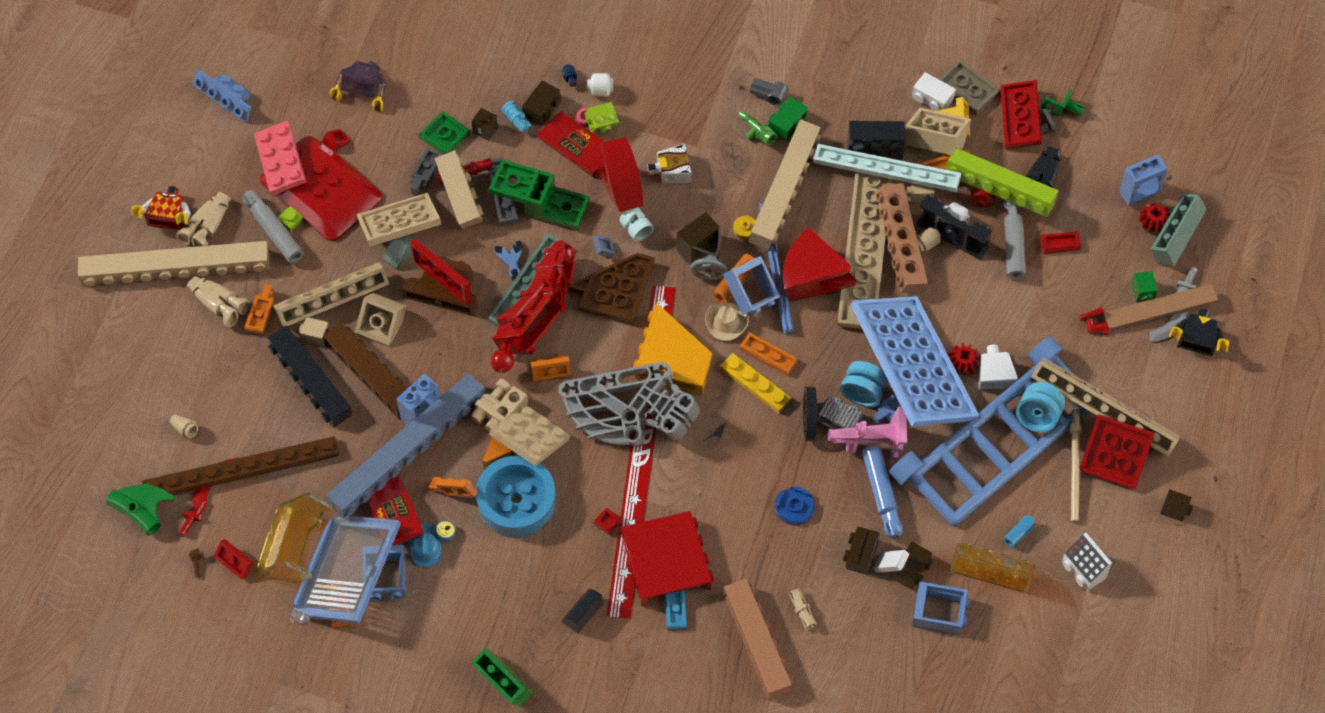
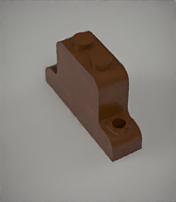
(433, 293)

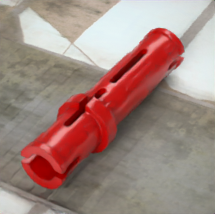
(475, 167)

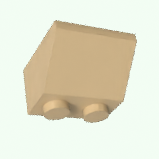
(380, 318)

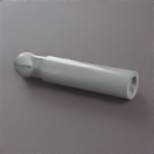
(273, 227)
(1014, 242)

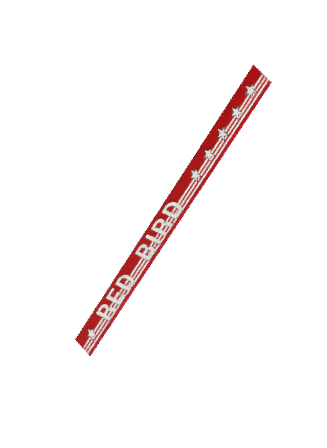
(635, 491)

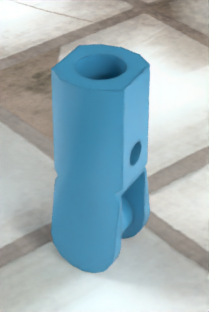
(1019, 531)

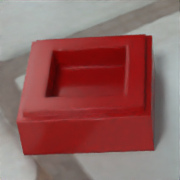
(607, 521)

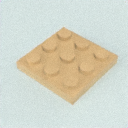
(529, 434)

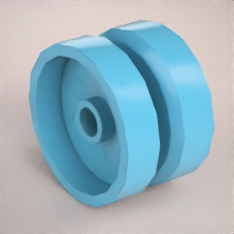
(864, 384)
(1040, 407)

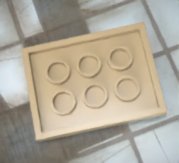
(398, 219)

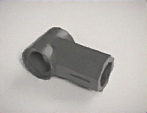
(774, 93)

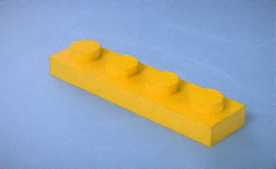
(755, 383)

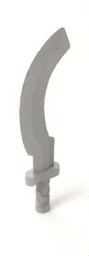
(1163, 332)

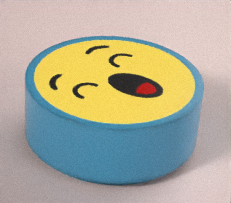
(445, 531)

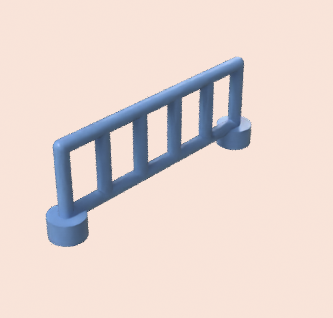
(912, 468)

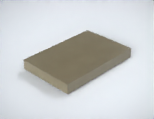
(971, 86)

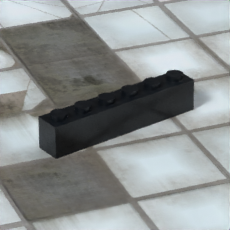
(310, 377)

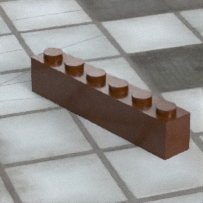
(365, 366)

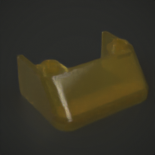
(289, 537)

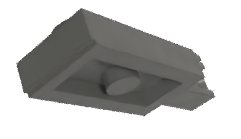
(424, 171)

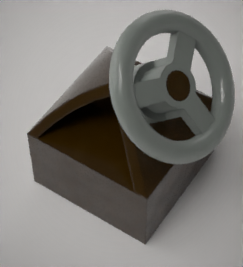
(701, 245)

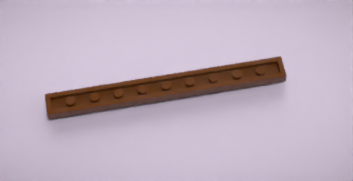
(246, 466)

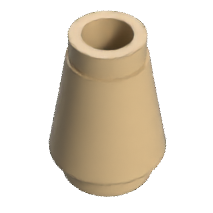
(184, 426)

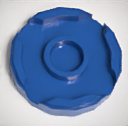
(794, 506)

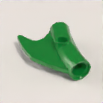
(139, 504)

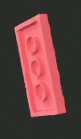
(279, 158)

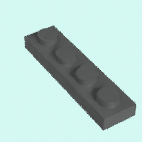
(504, 206)

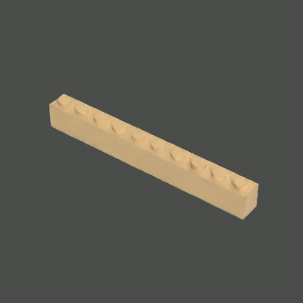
(173, 263)

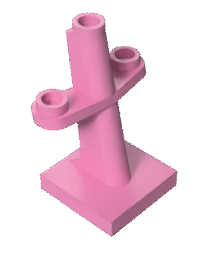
(892, 434)

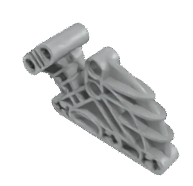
(672, 411)

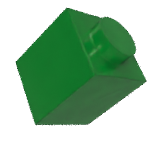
(1144, 286)

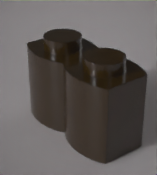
(916, 563)

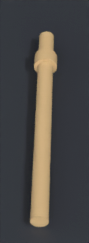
(1075, 430)

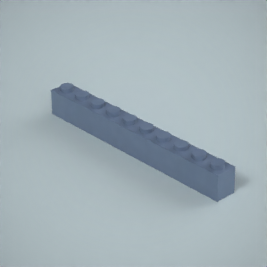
(405, 446)

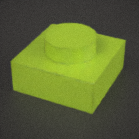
(290, 218)

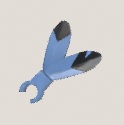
(512, 258)

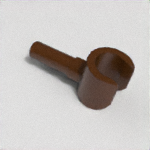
(195, 555)

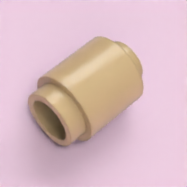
(928, 239)

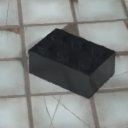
(877, 138)

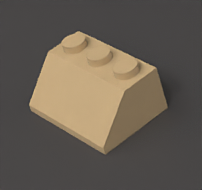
(936, 131)

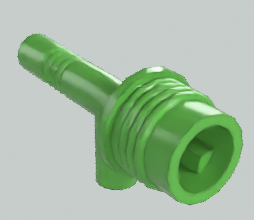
(762, 132)

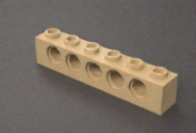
(331, 294)

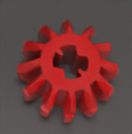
(1154, 217)
(958, 358)

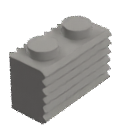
(838, 414)

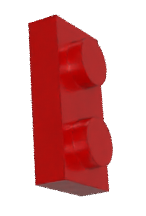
(233, 559)

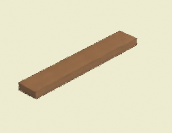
(1160, 307)

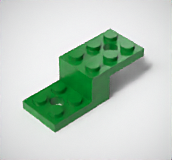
(539, 194)

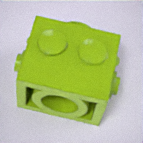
(601, 118)

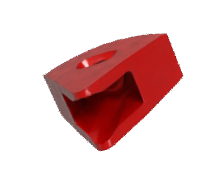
(620, 174)
(814, 268)

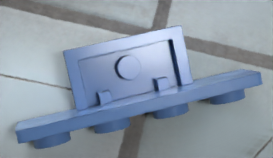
(225, 93)

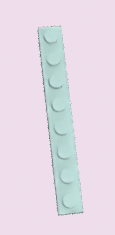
(887, 168)

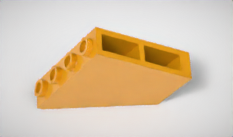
(674, 345)

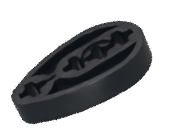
(809, 413)

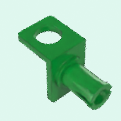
(1067, 104)

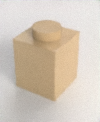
(918, 192)
(313, 331)

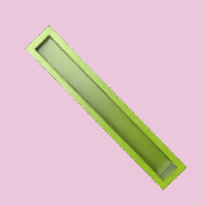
(1003, 182)

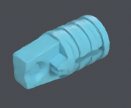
(516, 116)

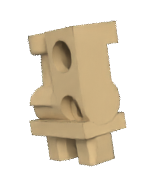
(496, 410)

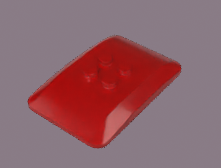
(331, 191)

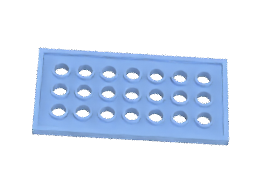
(894, 318)

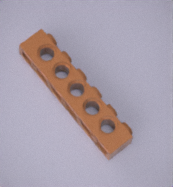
(907, 243)

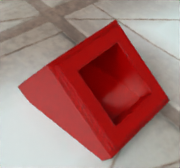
(335, 139)

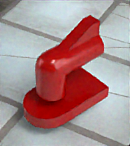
(1095, 328)

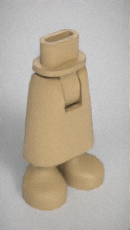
(204, 221)
(219, 299)

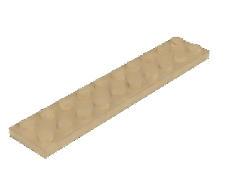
(863, 247)

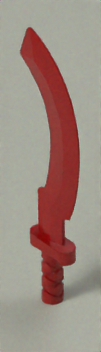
(199, 501)

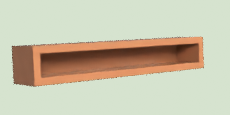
(757, 639)

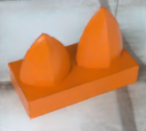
(551, 368)

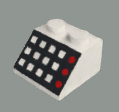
(1086, 562)

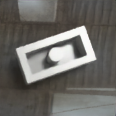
(933, 92)

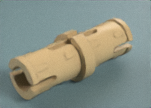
(802, 609)

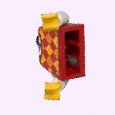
(164, 210)

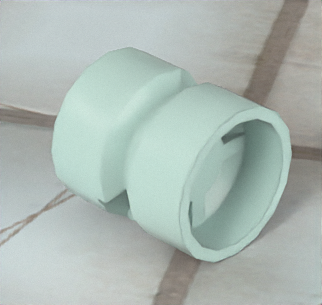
(636, 224)

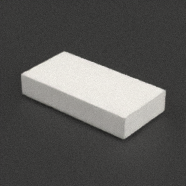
(890, 561)

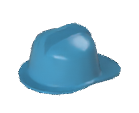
(426, 549)

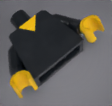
(1199, 334)

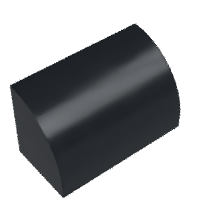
(583, 610)

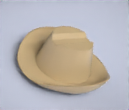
(725, 321)

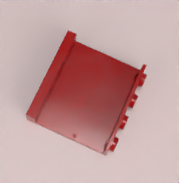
(666, 555)

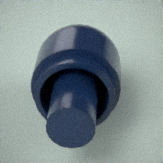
(569, 74)

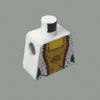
(672, 165)

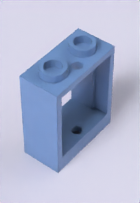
(1148, 180)
(763, 279)
(425, 395)
(396, 553)
(941, 592)

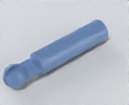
(882, 491)

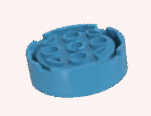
(504, 481)

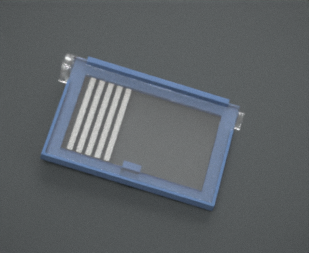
(344, 569)

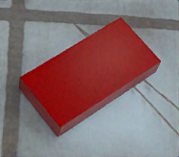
(1060, 242)

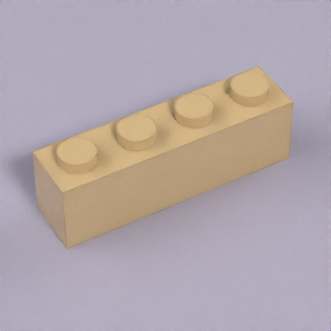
(458, 189)

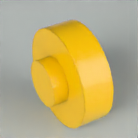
(743, 227)

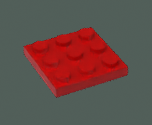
(1116, 451)

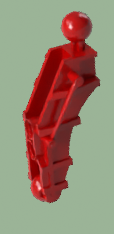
(536, 309)

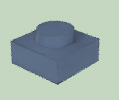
(603, 246)

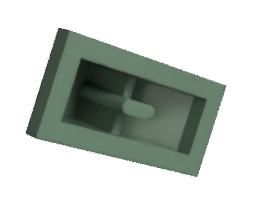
(398, 251)

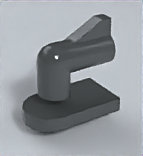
(1047, 115)

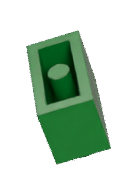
(787, 118)

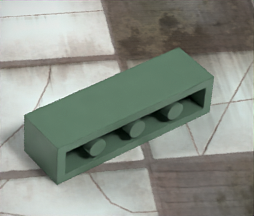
(1178, 229)

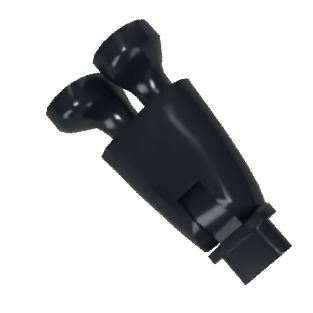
(1046, 167)

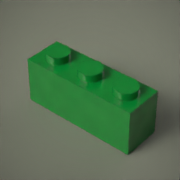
(502, 677)

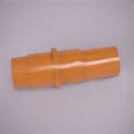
(723, 293)

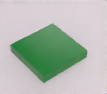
(444, 133)

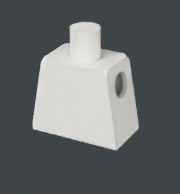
(996, 369)

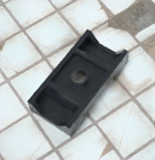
(972, 240)

